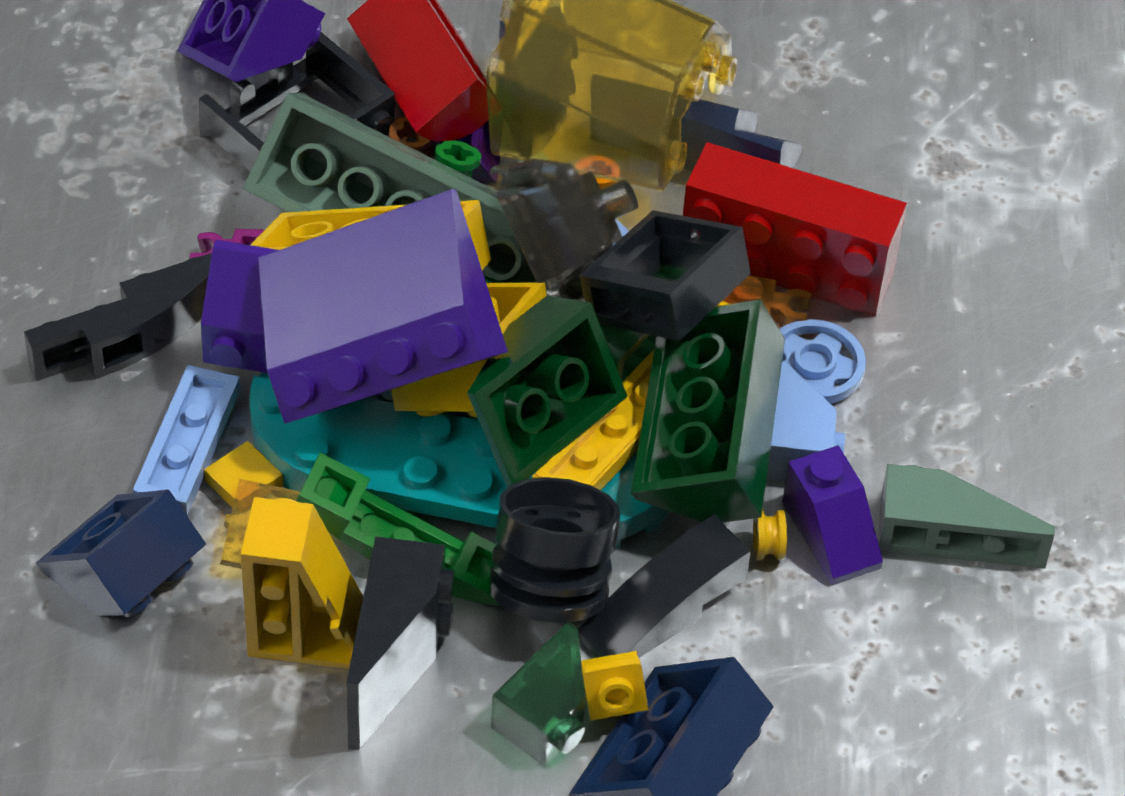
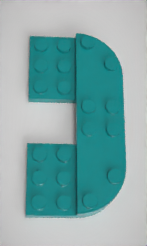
(412, 460)

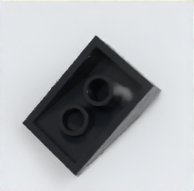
(397, 629)

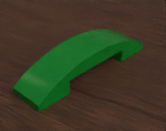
(359, 516)

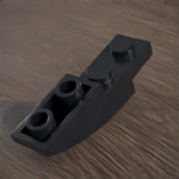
(114, 335)

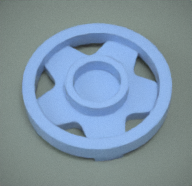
(821, 360)

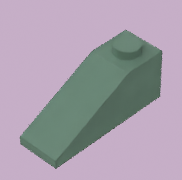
(949, 518)

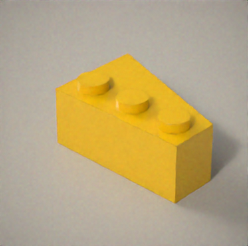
(296, 587)

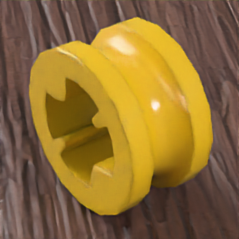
(770, 536)

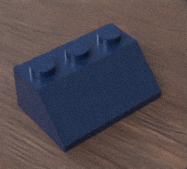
(687, 740)

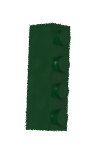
(711, 416)

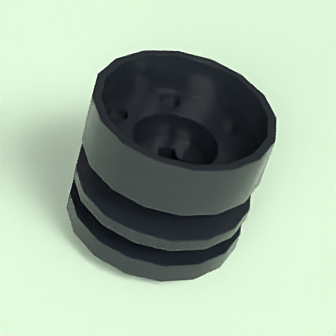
(554, 549)

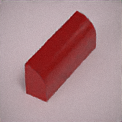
(424, 66)

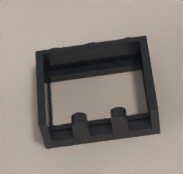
(323, 61)

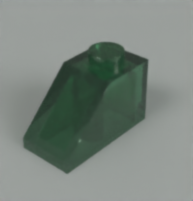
(544, 700)

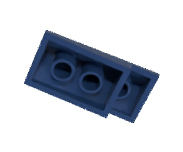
(733, 130)

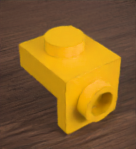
(614, 685)

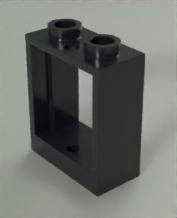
(633, 300)

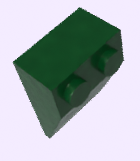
(545, 386)

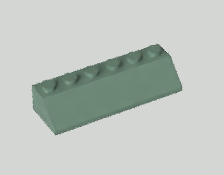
(334, 162)

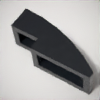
(668, 591)

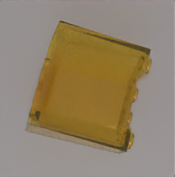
(603, 84)

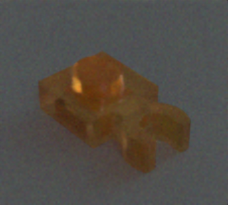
(778, 304)

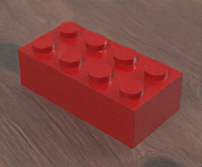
(801, 226)

